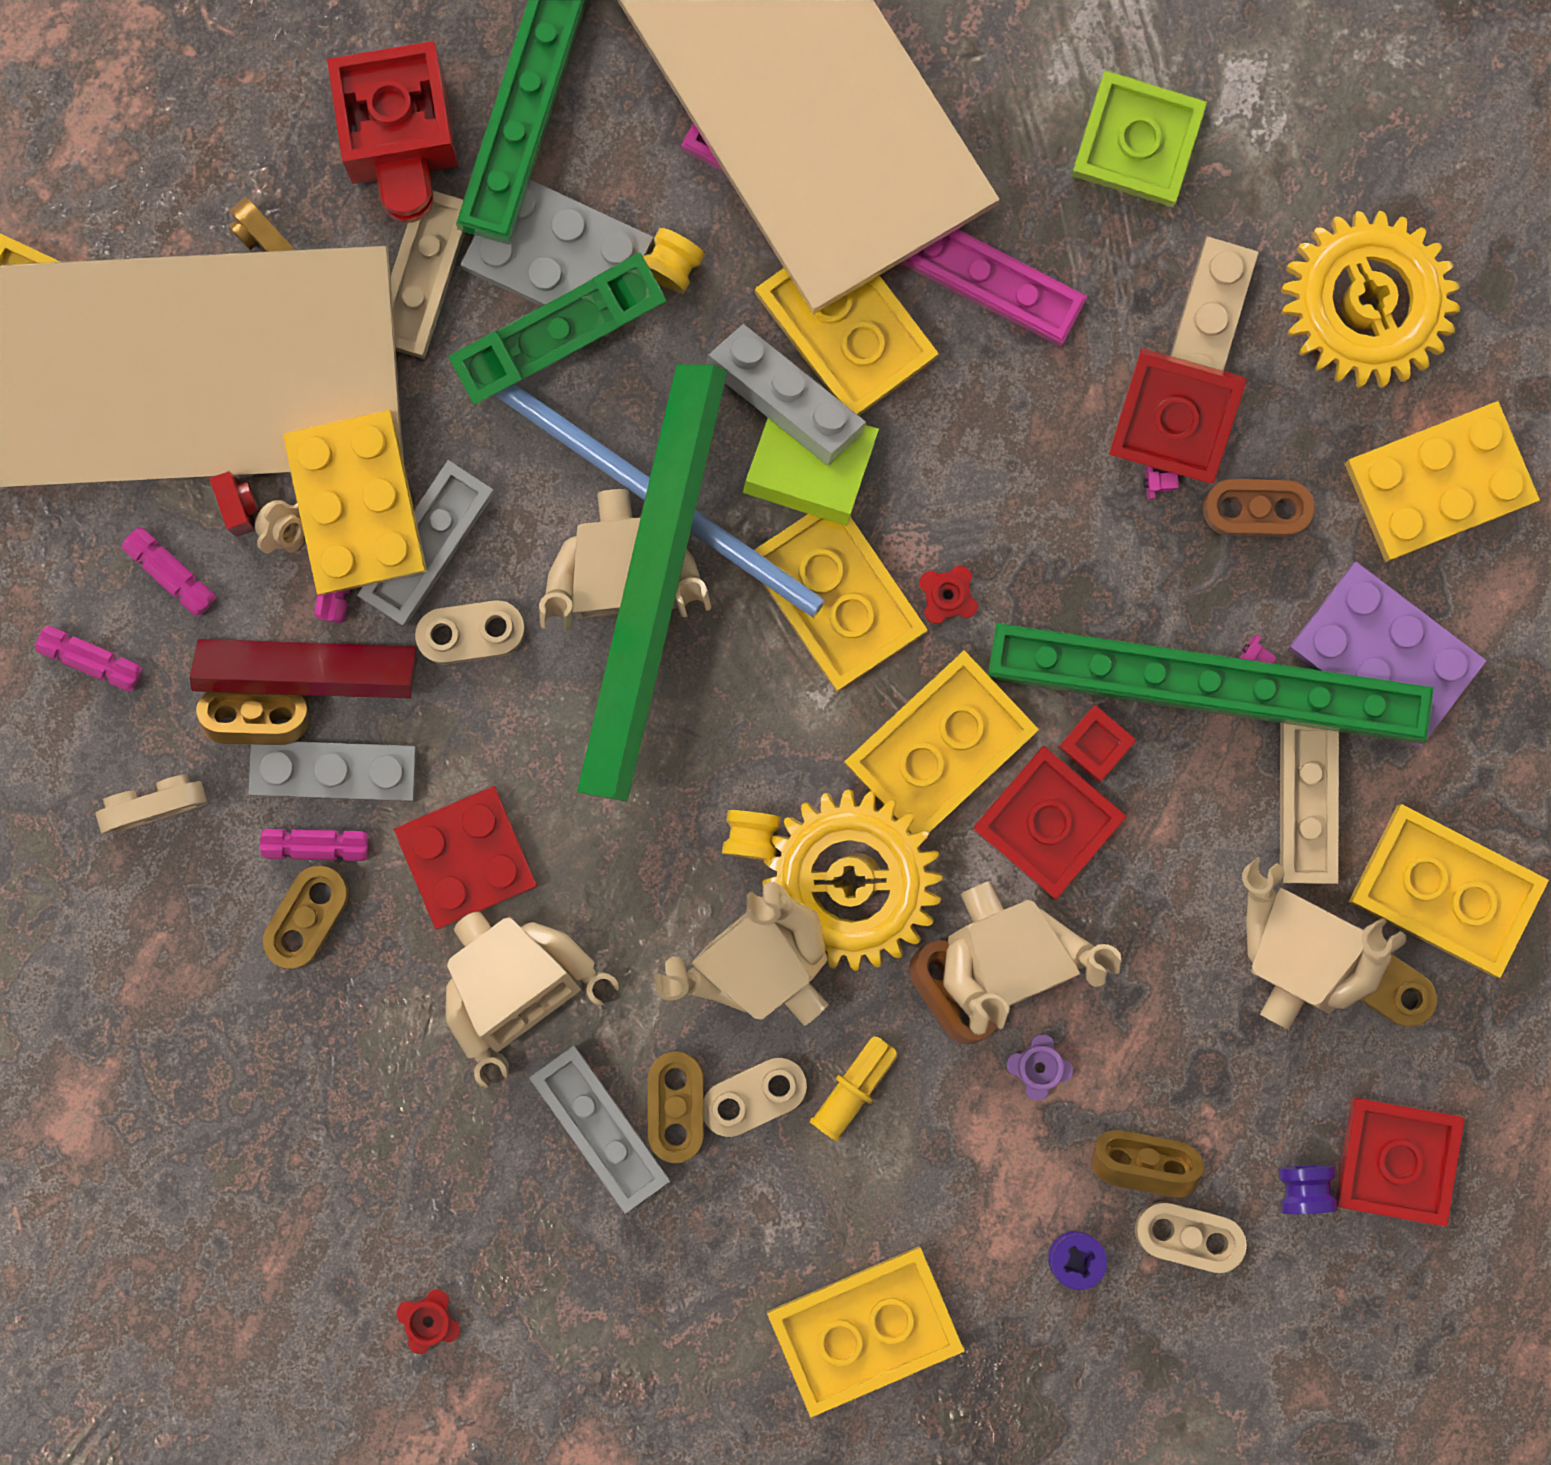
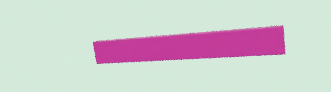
(978, 274)

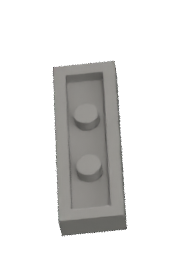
(786, 394)
(443, 523)
(334, 771)
(600, 1129)

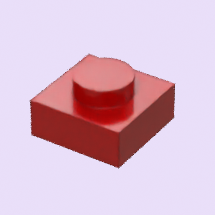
(235, 503)
(1096, 743)

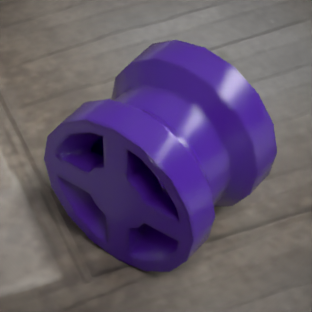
(1307, 1189)
(1071, 1251)

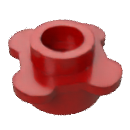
(937, 606)
(421, 1336)

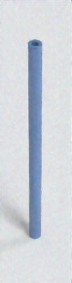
(638, 483)

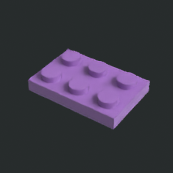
(1381, 635)

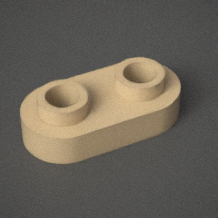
(470, 633)
(173, 797)
(753, 1096)
(1189, 1237)

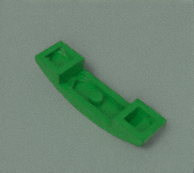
(557, 328)

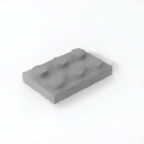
(553, 247)

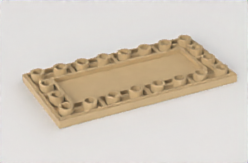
(818, 131)
(188, 361)

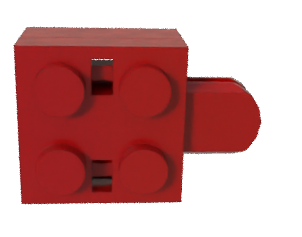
(396, 136)

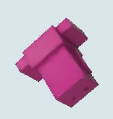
(1159, 482)
(1256, 652)

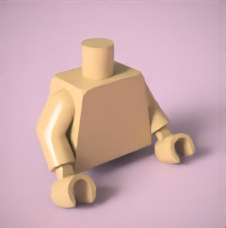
(595, 565)
(1309, 950)
(1015, 957)
(757, 961)
(509, 983)

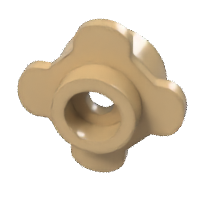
(279, 527)

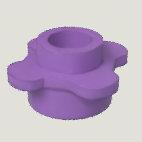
(1024, 1067)

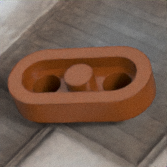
(1257, 507)
(938, 998)

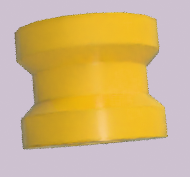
(673, 260)
(751, 834)

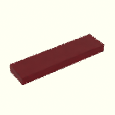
(303, 668)

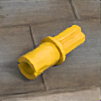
(854, 1088)

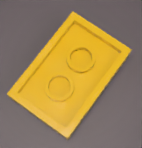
(856, 344)
(1441, 481)
(354, 502)
(863, 607)
(942, 744)
(1448, 891)
(865, 1331)

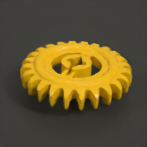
(1391, 345)
(905, 877)

